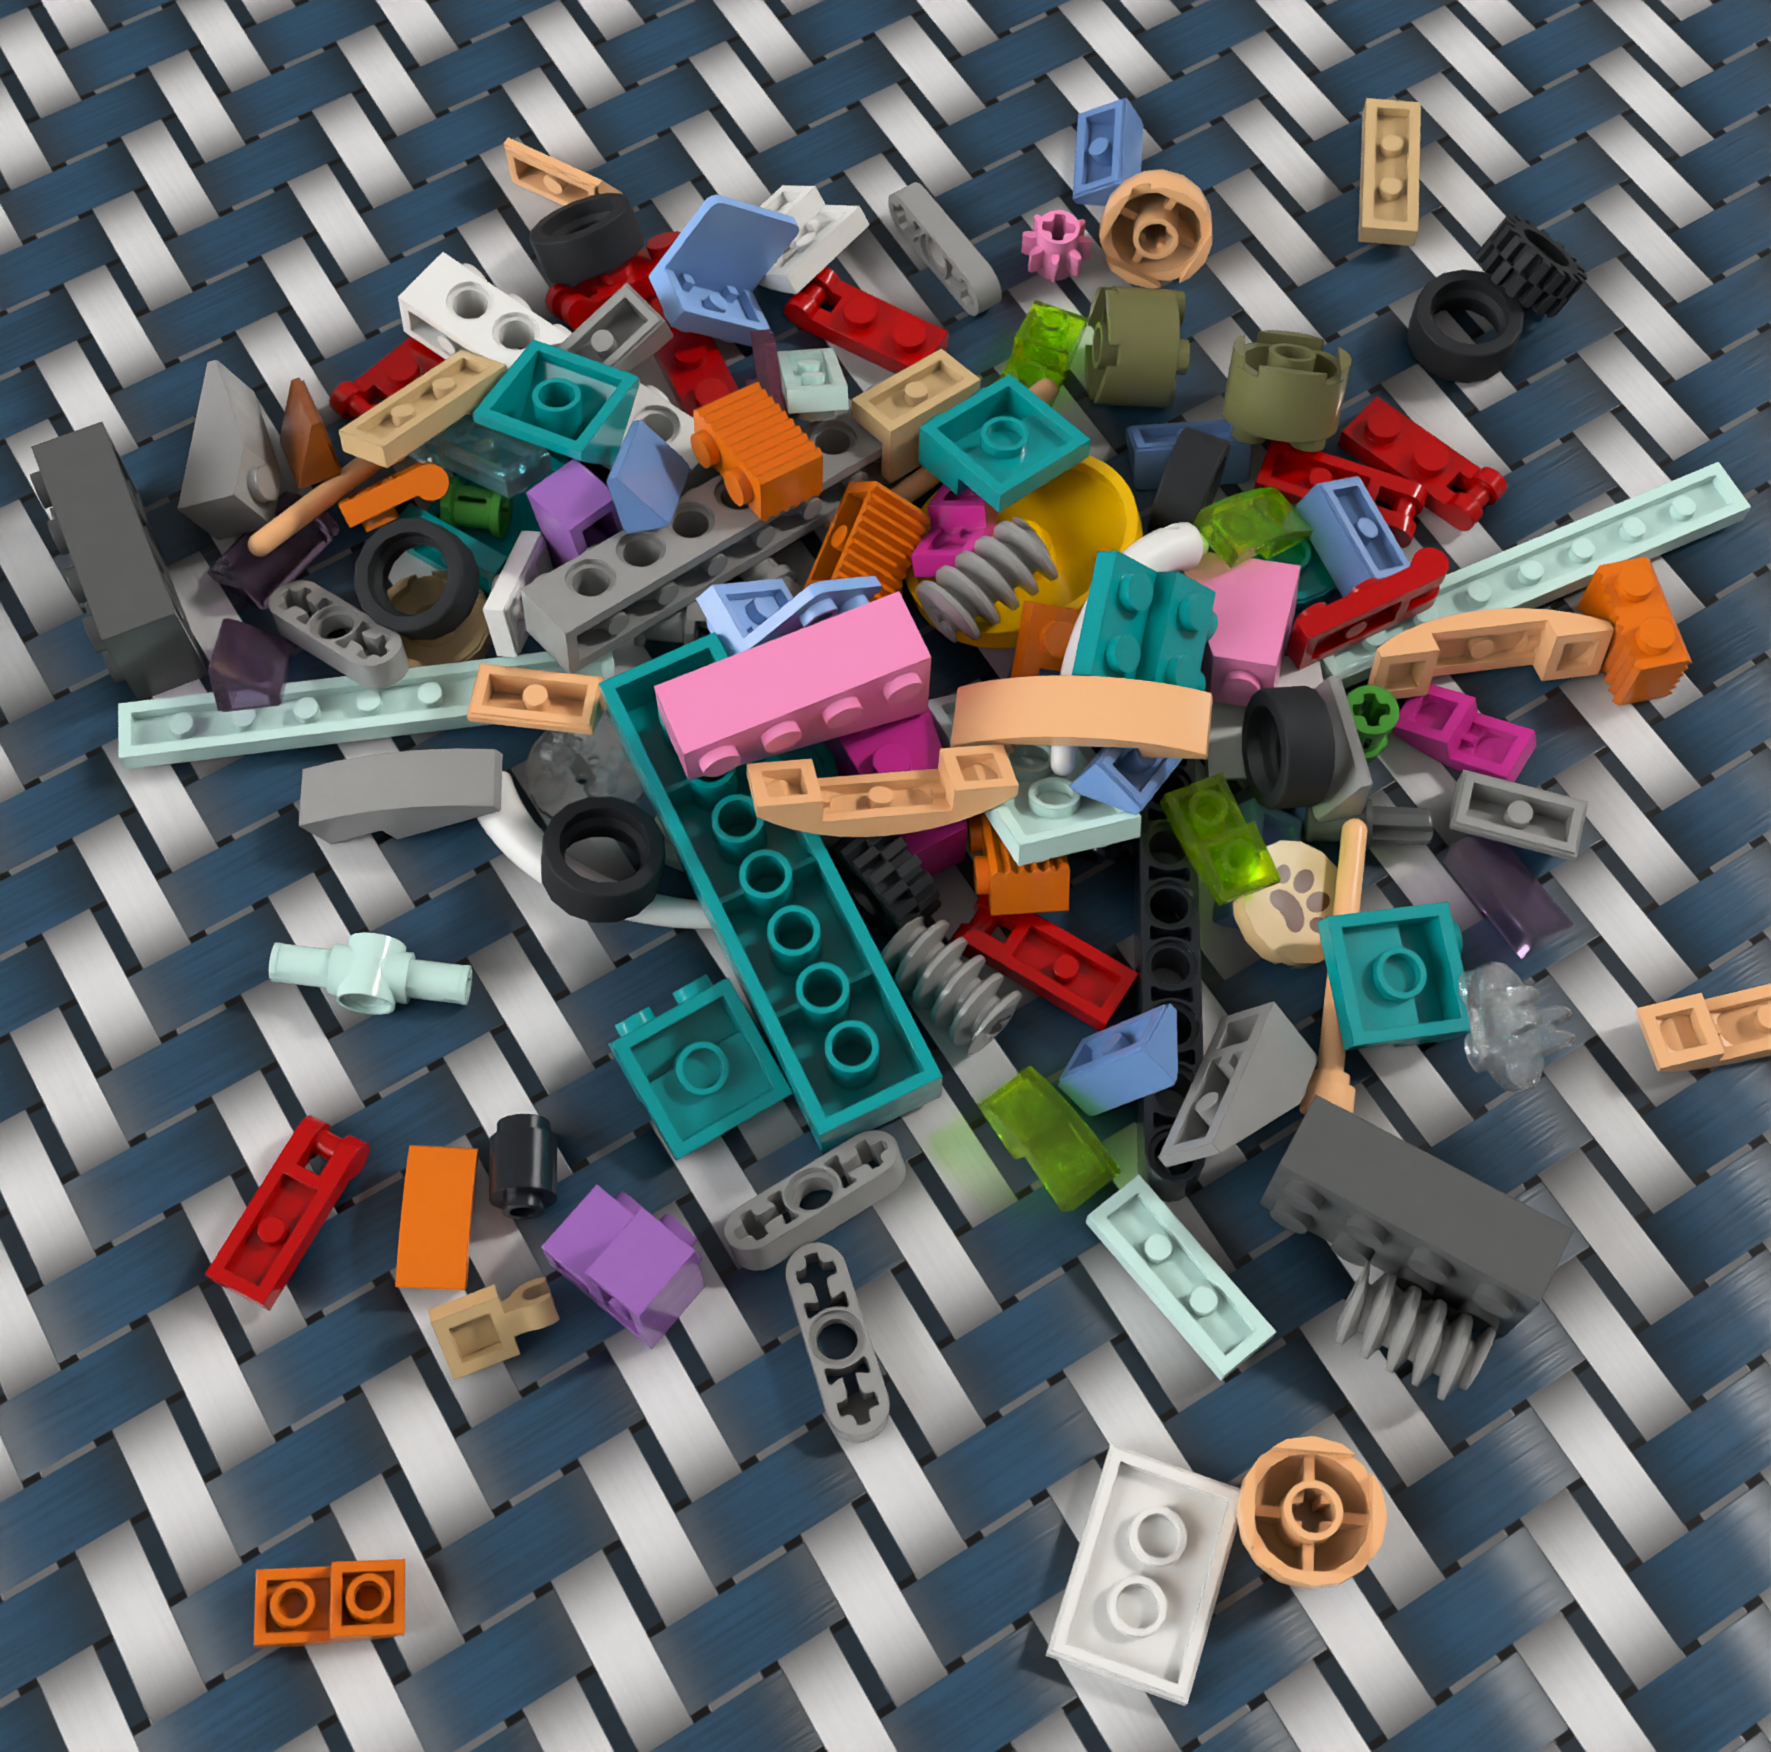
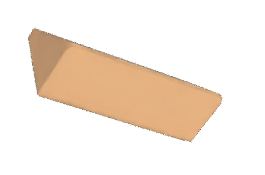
(550, 176)
(536, 699)

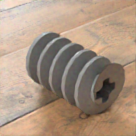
(986, 578)
(948, 984)
(1413, 1333)

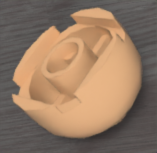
(1156, 228)
(1311, 1513)

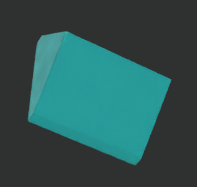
(562, 403)

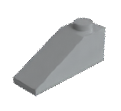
(231, 464)
(1246, 1080)

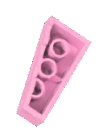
(799, 689)

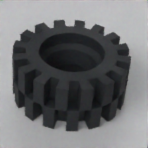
(1531, 266)
(885, 881)

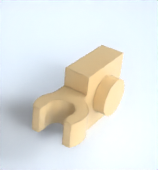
(482, 1328)

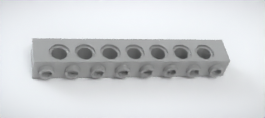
(651, 574)

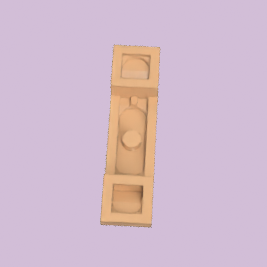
(1481, 640)
(1084, 712)
(883, 803)
(1708, 1032)

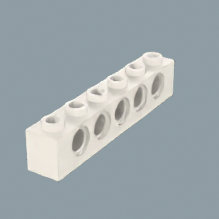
(437, 315)

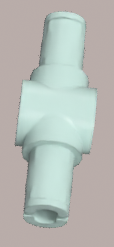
(370, 973)

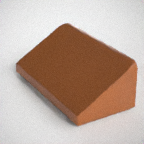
(306, 439)

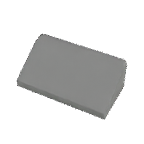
(1351, 774)
(1517, 815)

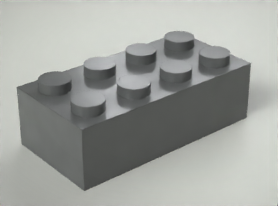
(115, 563)
(1415, 1218)

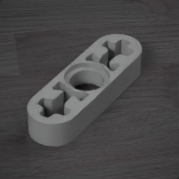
(945, 249)
(346, 654)
(766, 1209)
(869, 1384)

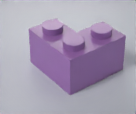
(573, 511)
(628, 1262)

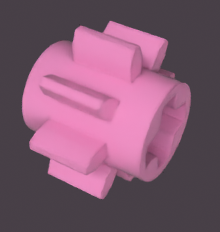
(1056, 245)

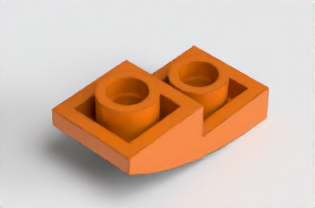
(437, 1217)
(329, 1603)

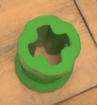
(476, 508)
(1377, 718)

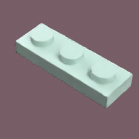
(812, 383)
(1180, 1277)

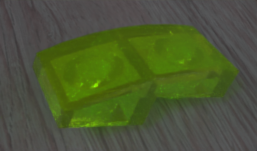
(1045, 345)
(1251, 525)
(1218, 841)
(1051, 1135)

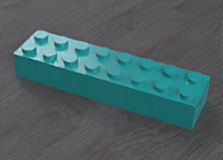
(781, 925)

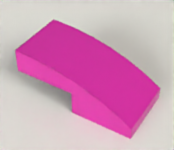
(954, 528)
(1455, 734)

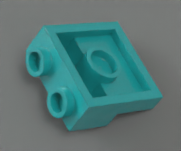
(1000, 444)
(1144, 624)
(1395, 975)
(698, 1065)

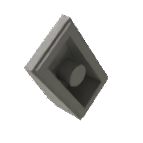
(620, 332)

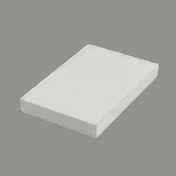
(1146, 1575)

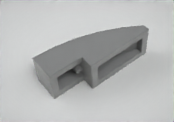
(399, 792)

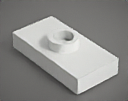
(504, 605)

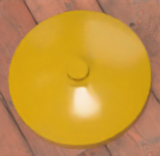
(1075, 518)

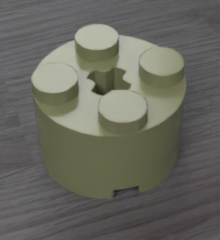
(1136, 346)
(1285, 390)

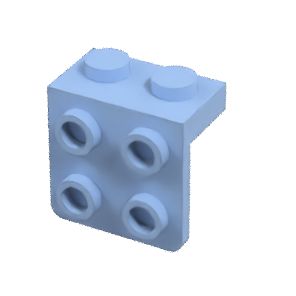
(717, 264)
(765, 609)

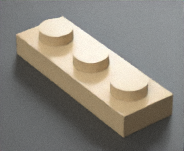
(1389, 172)
(421, 409)

